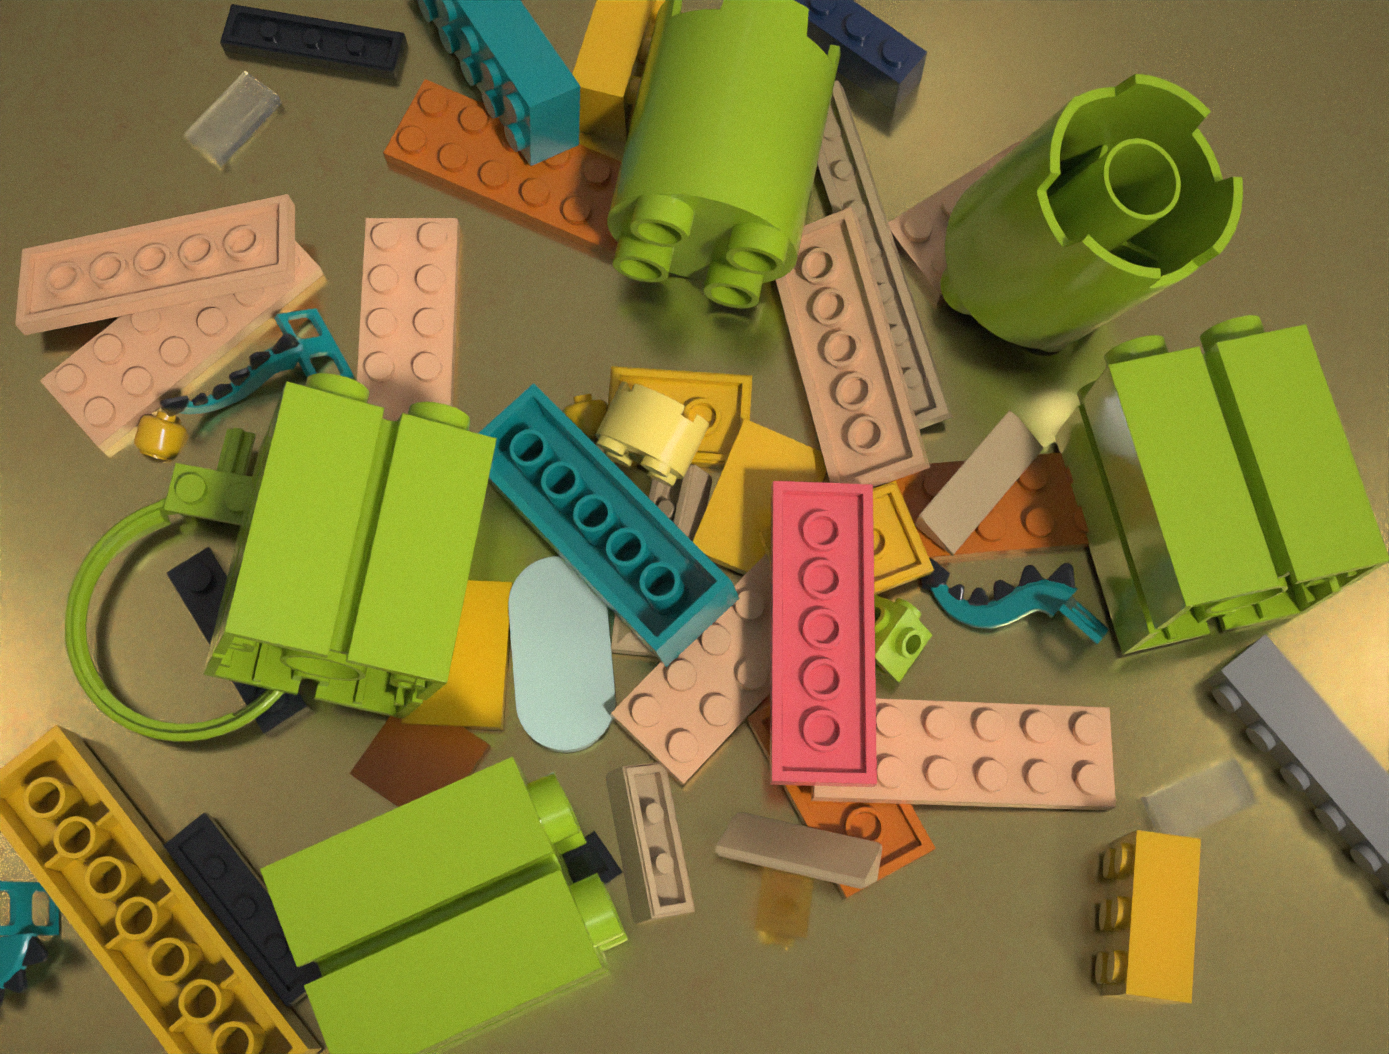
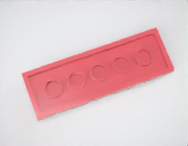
(822, 635)

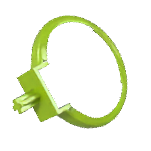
(195, 493)

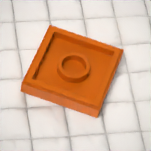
(417, 759)

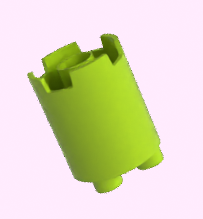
(722, 148)
(1090, 216)

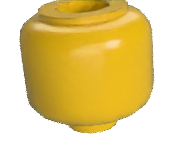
(586, 413)
(159, 436)

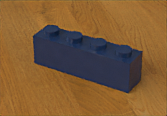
(870, 49)

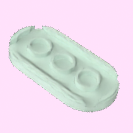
(560, 657)

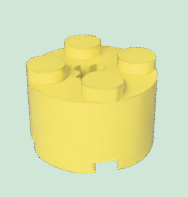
(650, 431)

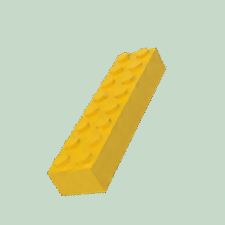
(138, 907)

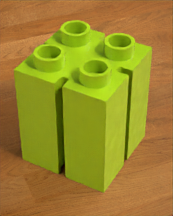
(1216, 483)
(353, 549)
(445, 915)

